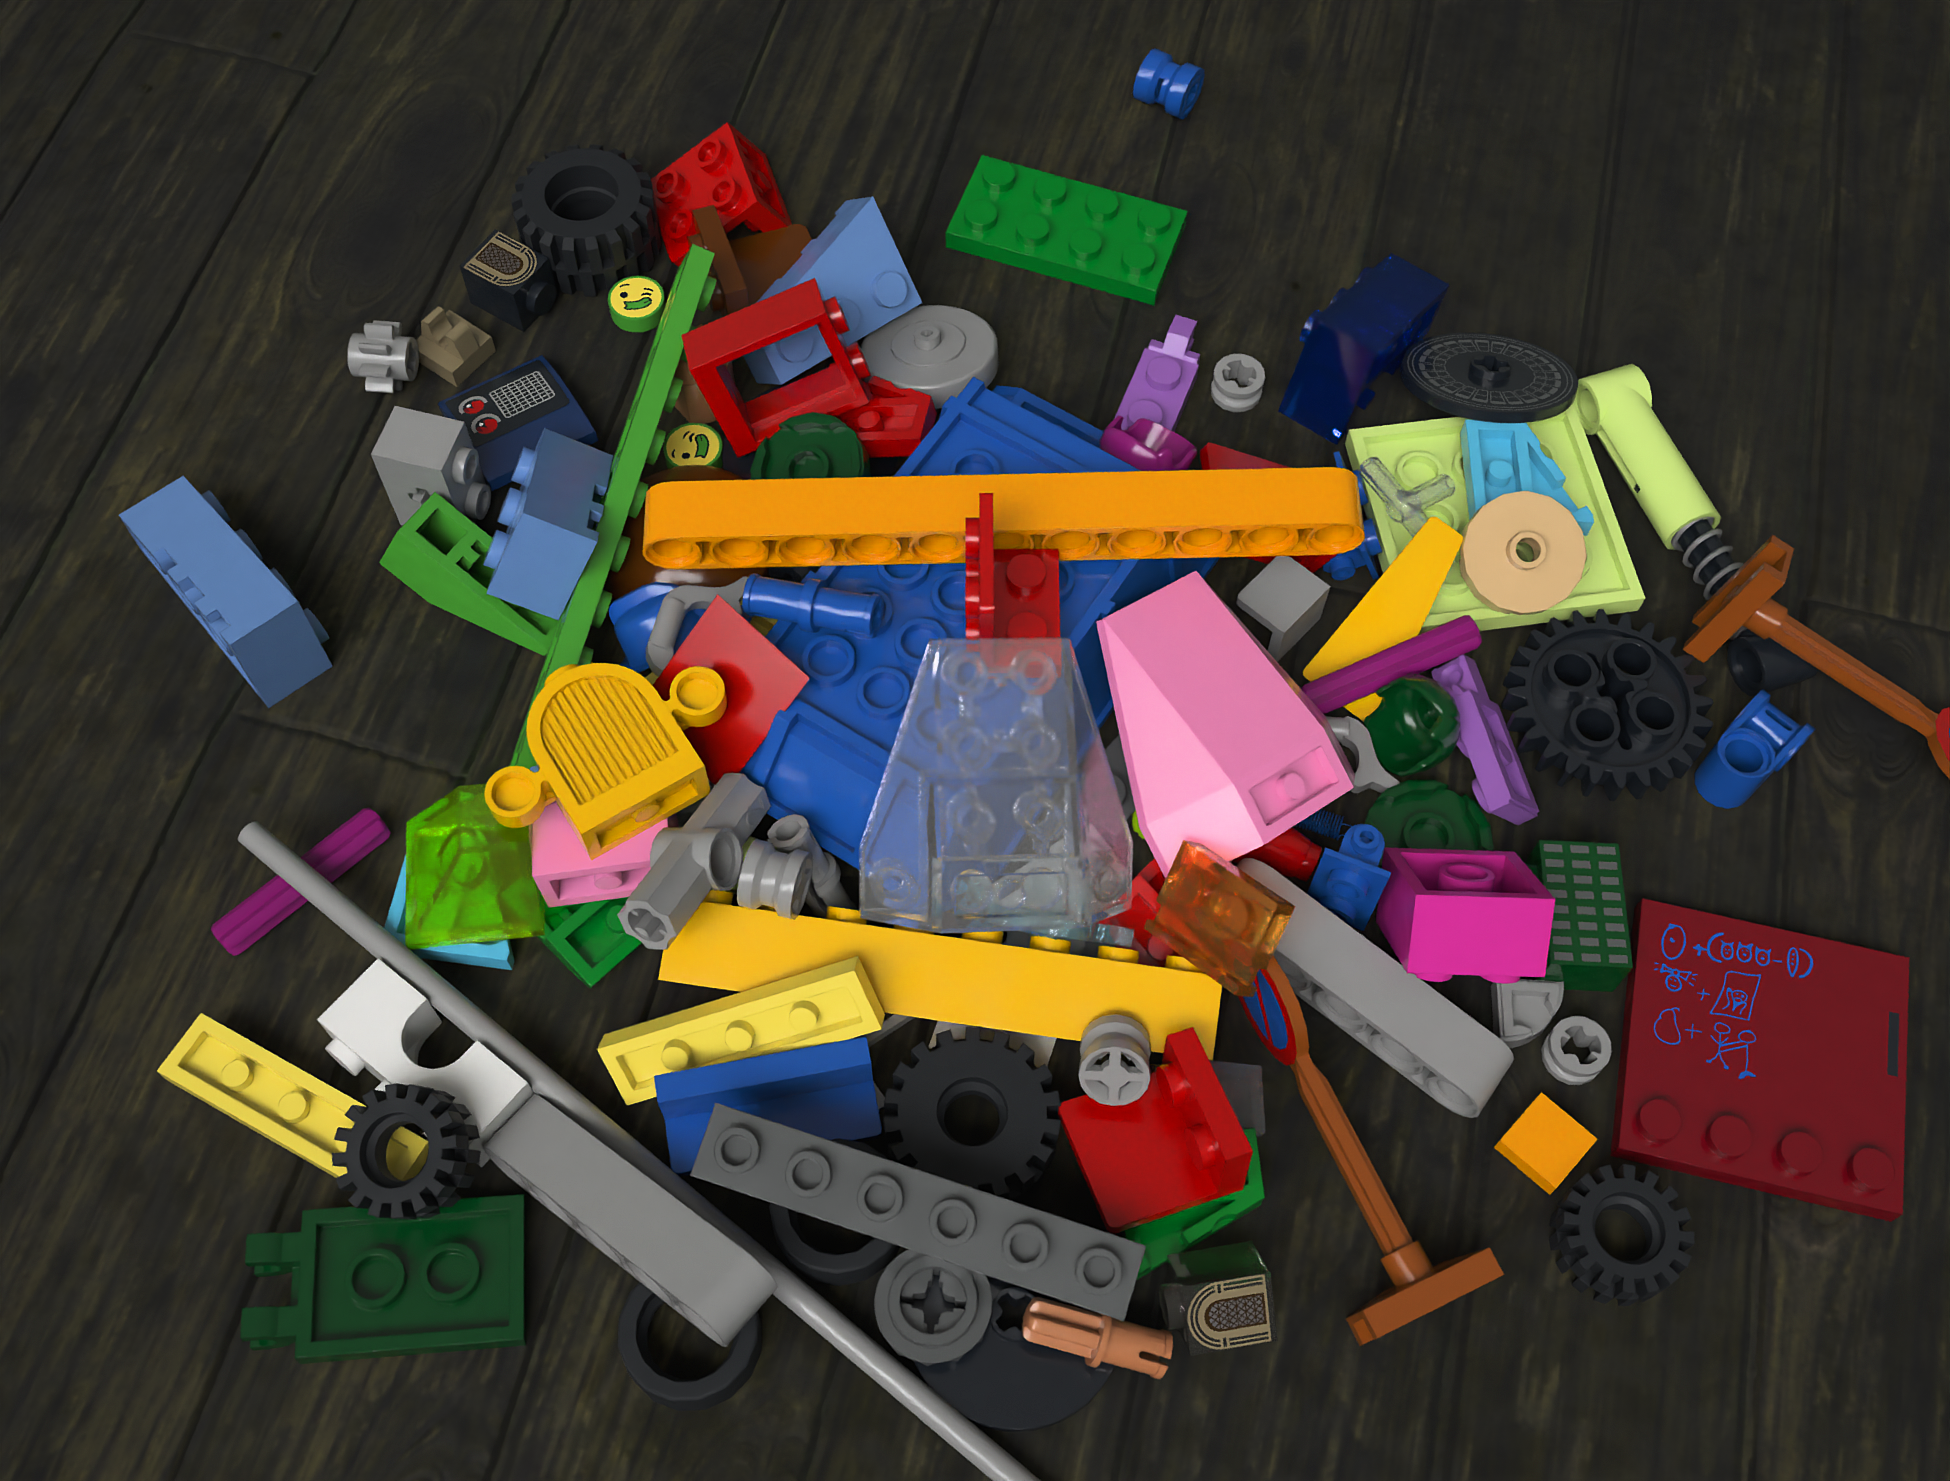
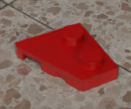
(892, 420)

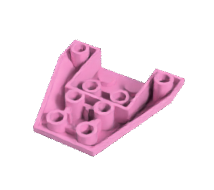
(1213, 726)

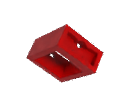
(759, 325)

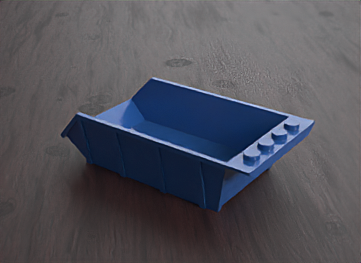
(839, 731)

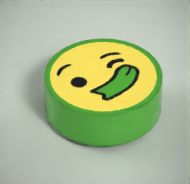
(636, 303)
(693, 446)

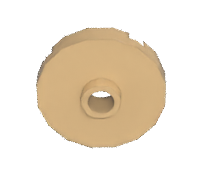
(1496, 571)

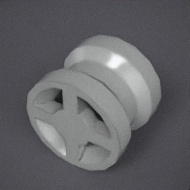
(774, 879)
(1124, 1072)

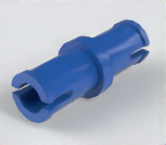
(813, 605)

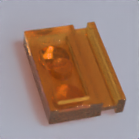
(1219, 918)

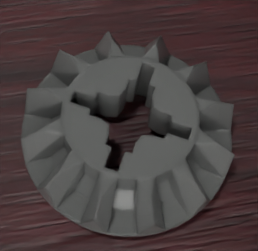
(905, 1327)

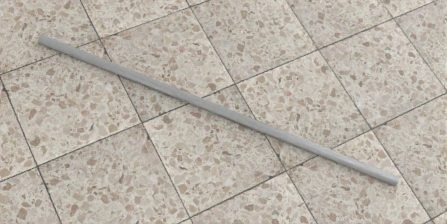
(550, 1086)

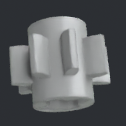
(383, 356)

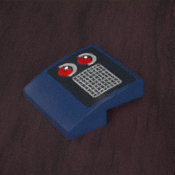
(512, 414)

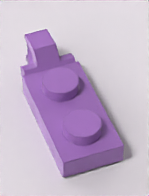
(1163, 378)
(1484, 738)

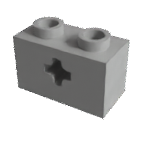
(426, 456)

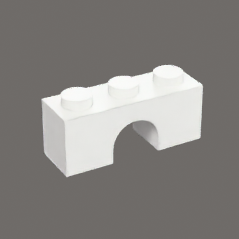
(382, 1028)

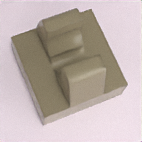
(452, 346)

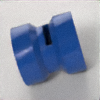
(1168, 83)

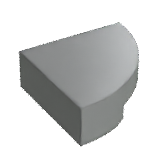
(1524, 1009)

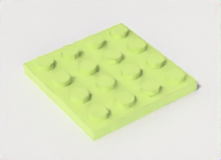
(1433, 447)

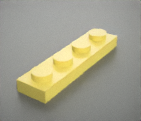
(769, 1019)
(276, 1098)

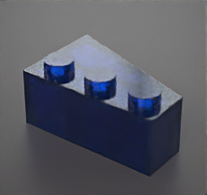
(1357, 341)

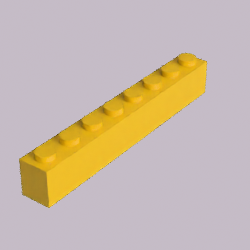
(946, 977)

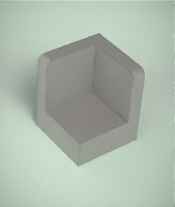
(1285, 601)

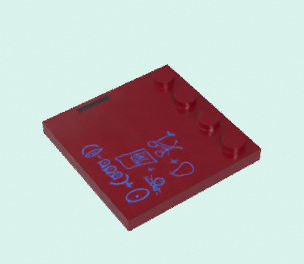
(1764, 1060)

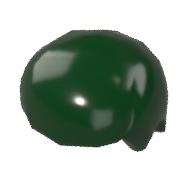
(1413, 725)

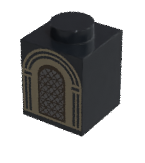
(509, 280)

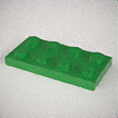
(1066, 229)

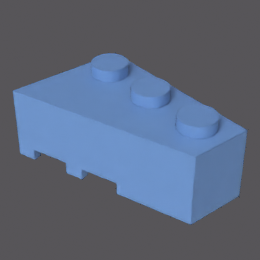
(859, 267)
(548, 524)

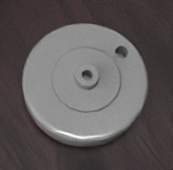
(933, 351)

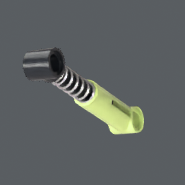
(1620, 413)

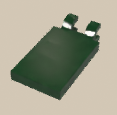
(395, 1283)

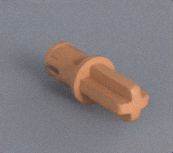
(1097, 1337)

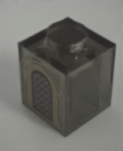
(1219, 1298)

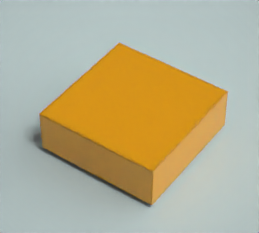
(1545, 1143)

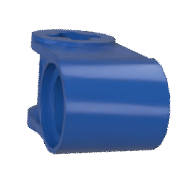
(1749, 752)

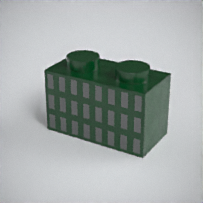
(1589, 917)

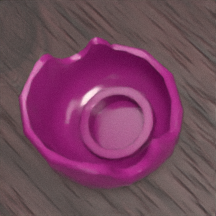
(1148, 446)

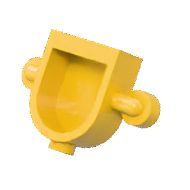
(610, 752)

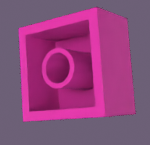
(1465, 914)

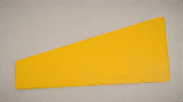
(1391, 608)

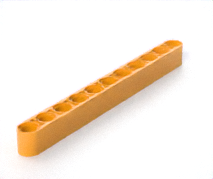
(1077, 513)

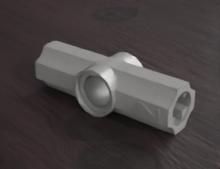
(694, 860)

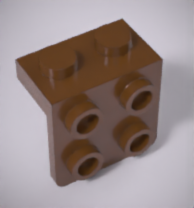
(747, 264)

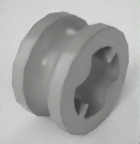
(1227, 393)
(1584, 1034)

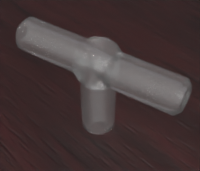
(1401, 504)

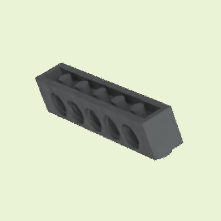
(919, 1211)

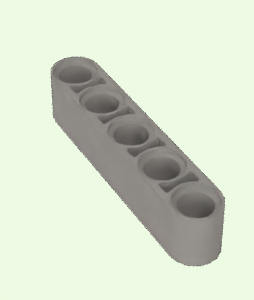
(1384, 1005)
(632, 1220)

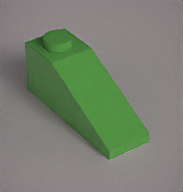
(442, 561)

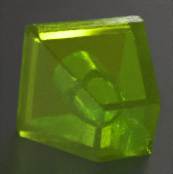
(468, 875)

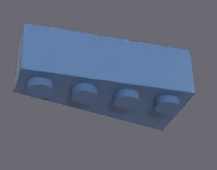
(230, 589)

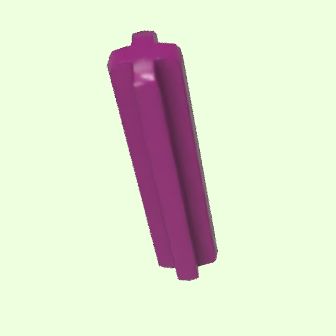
(1392, 663)
(278, 899)

